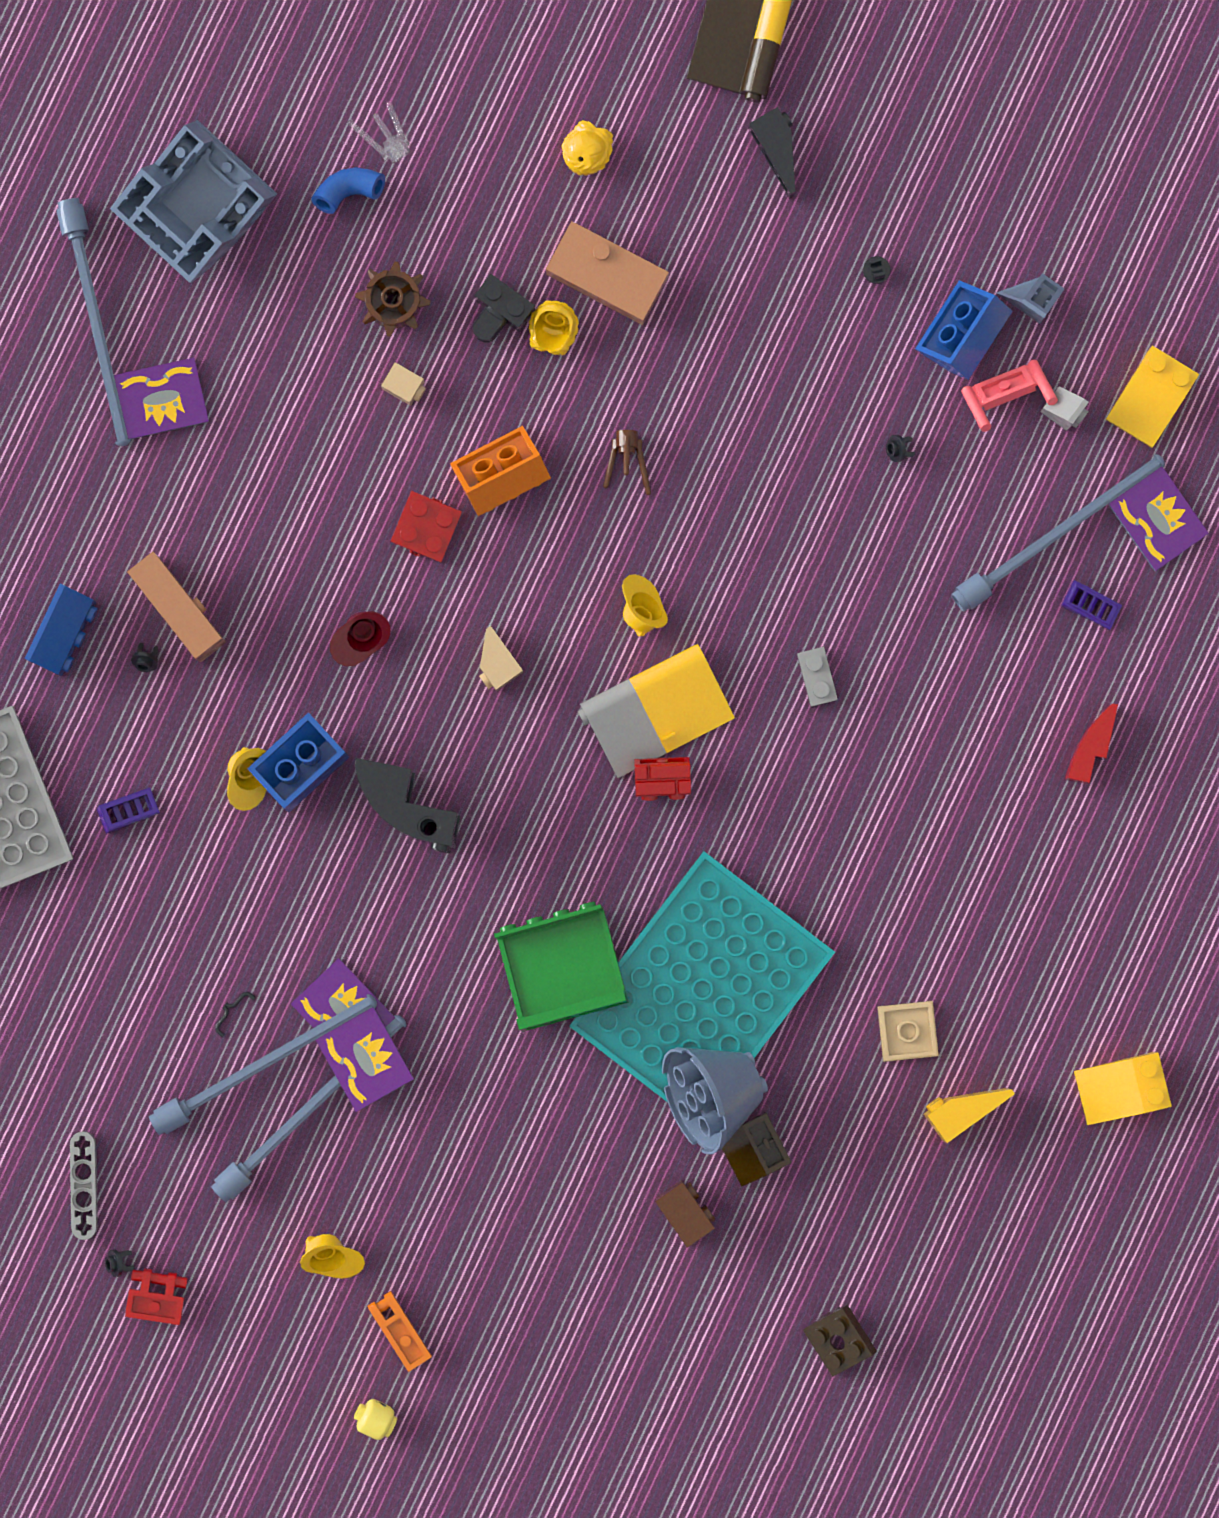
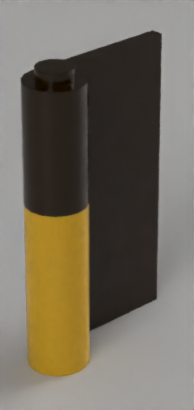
(739, 45)

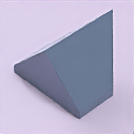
(1034, 296)

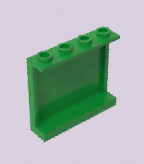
(561, 966)

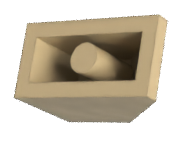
(497, 662)

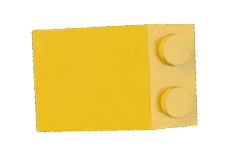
(1152, 396)
(1122, 1088)
(958, 1113)

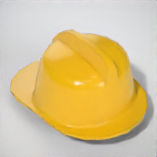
(643, 605)
(243, 788)
(330, 1258)

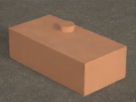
(607, 273)
(177, 607)

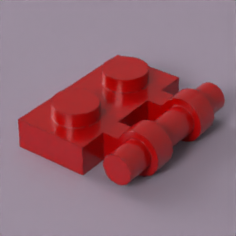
(153, 1305)

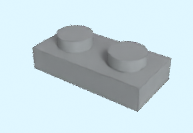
(817, 676)

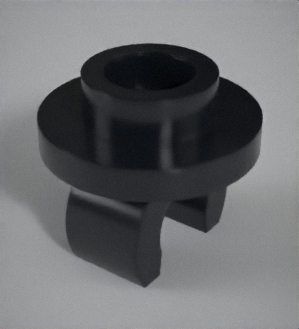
(876, 270)
(897, 449)
(145, 661)
(114, 1262)

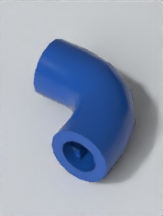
(347, 183)

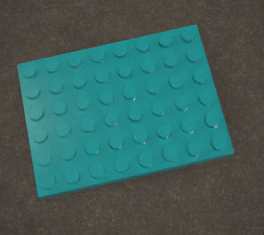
(705, 974)

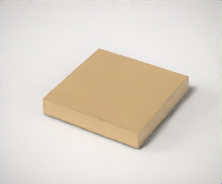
(907, 1031)

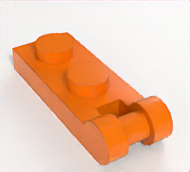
(400, 1332)

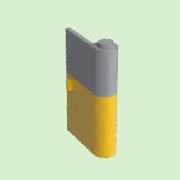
(657, 710)

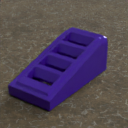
(1096, 596)
(131, 819)

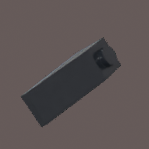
(775, 141)

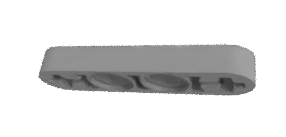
(88, 1185)

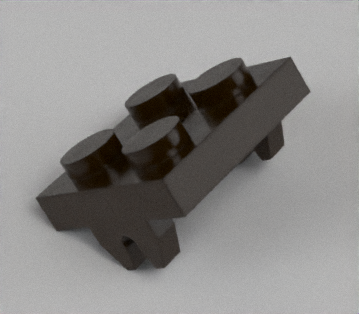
(841, 1323)

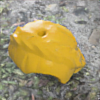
(591, 144)
(553, 327)

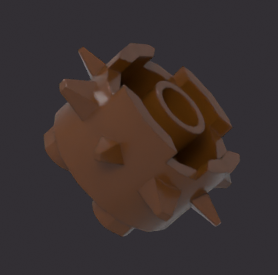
(394, 283)

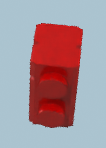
(662, 777)

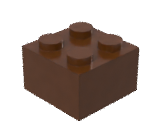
(685, 1213)

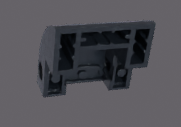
(390, 795)

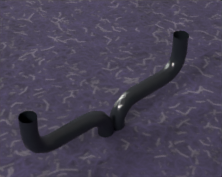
(231, 1006)

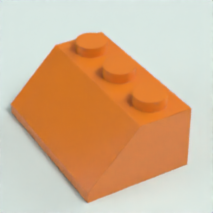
(500, 470)

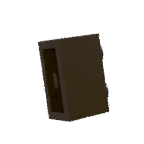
(755, 1150)

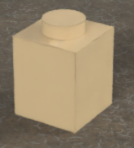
(404, 384)

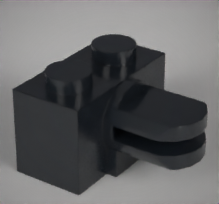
(501, 307)

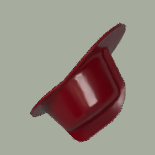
(359, 638)

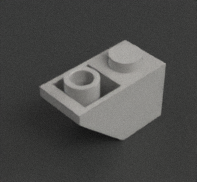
(1068, 410)

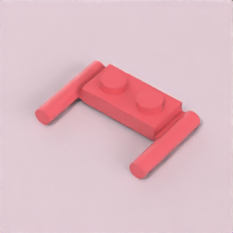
(1006, 388)

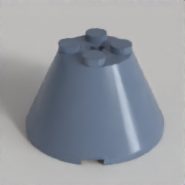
(711, 1093)

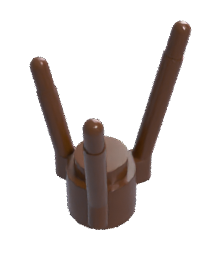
(627, 443)

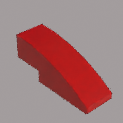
(1092, 745)

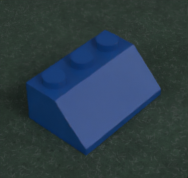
(964, 329)
(61, 630)
(298, 762)

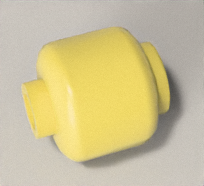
(375, 1419)

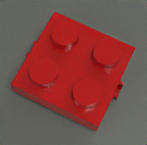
(426, 526)

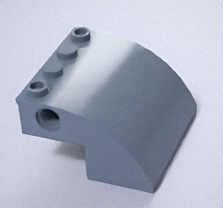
(193, 201)

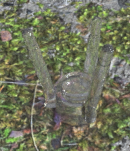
(395, 147)

